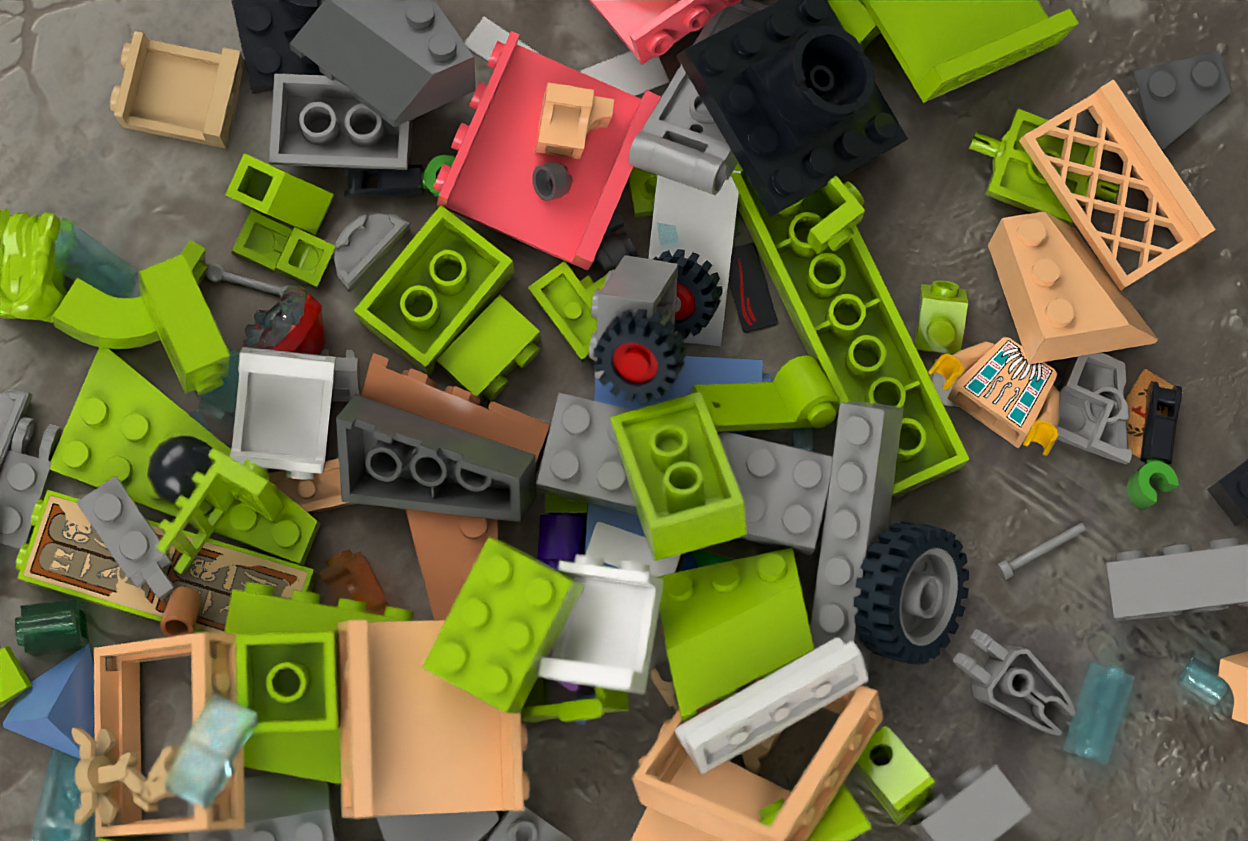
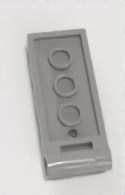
(681, 134)

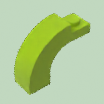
(112, 320)

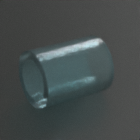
(1203, 681)

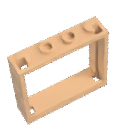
(119, 710)
(807, 803)

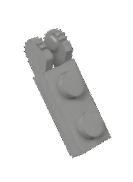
(24, 482)

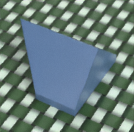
(57, 703)

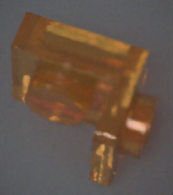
(364, 584)

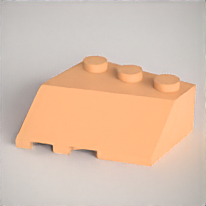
(1061, 292)

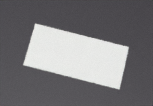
(704, 227)

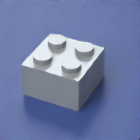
(977, 811)

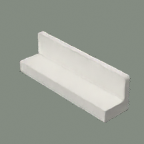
(772, 704)

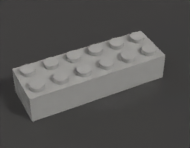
(779, 483)

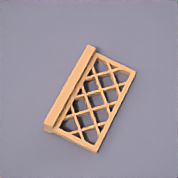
(1151, 174)

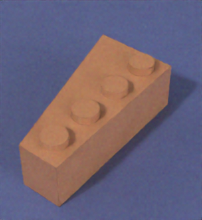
(447, 552)

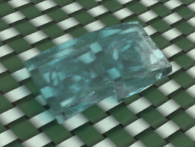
(208, 751)

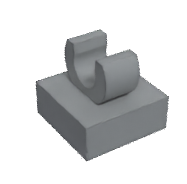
(346, 377)

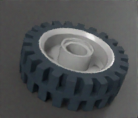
(911, 592)

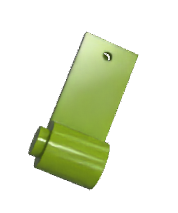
(795, 399)

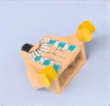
(1004, 391)

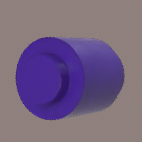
(560, 538)

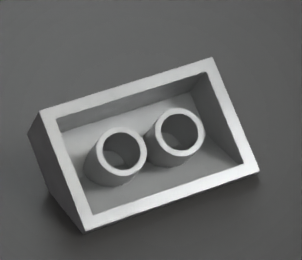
(326, 126)
(281, 810)

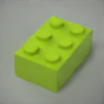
(434, 290)
(503, 626)

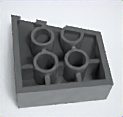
(390, 53)

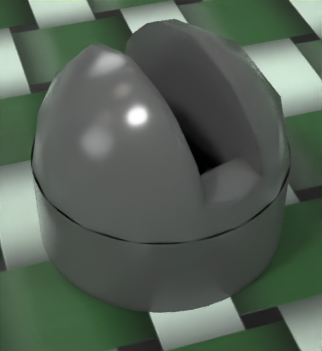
(548, 173)

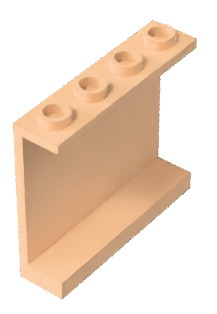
(414, 737)

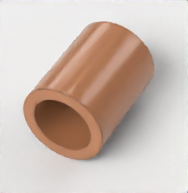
(181, 612)

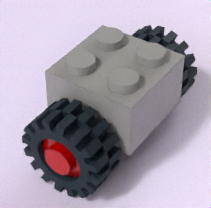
(638, 320)

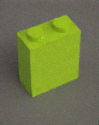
(184, 325)

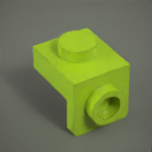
(836, 228)
(941, 317)

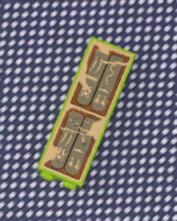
(74, 561)

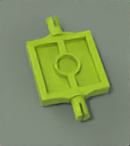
(1018, 179)

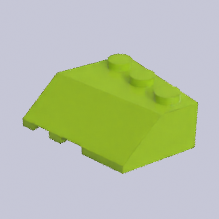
(732, 625)

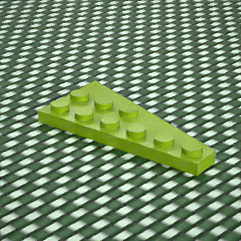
(121, 424)

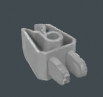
(1015, 684)

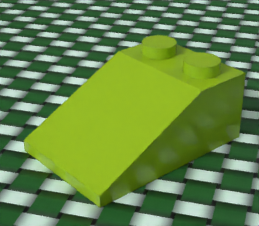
(679, 476)

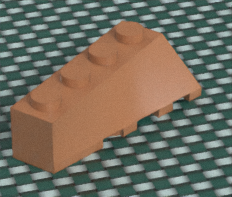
(454, 407)

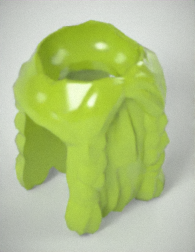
(27, 271)

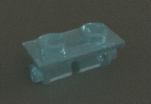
(87, 259)
(1099, 712)

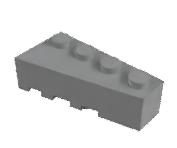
(1179, 580)

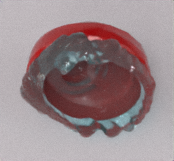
(290, 325)

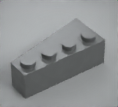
(428, 465)

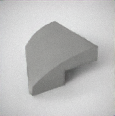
(1095, 407)

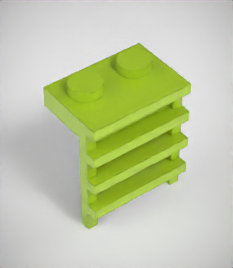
(220, 487)

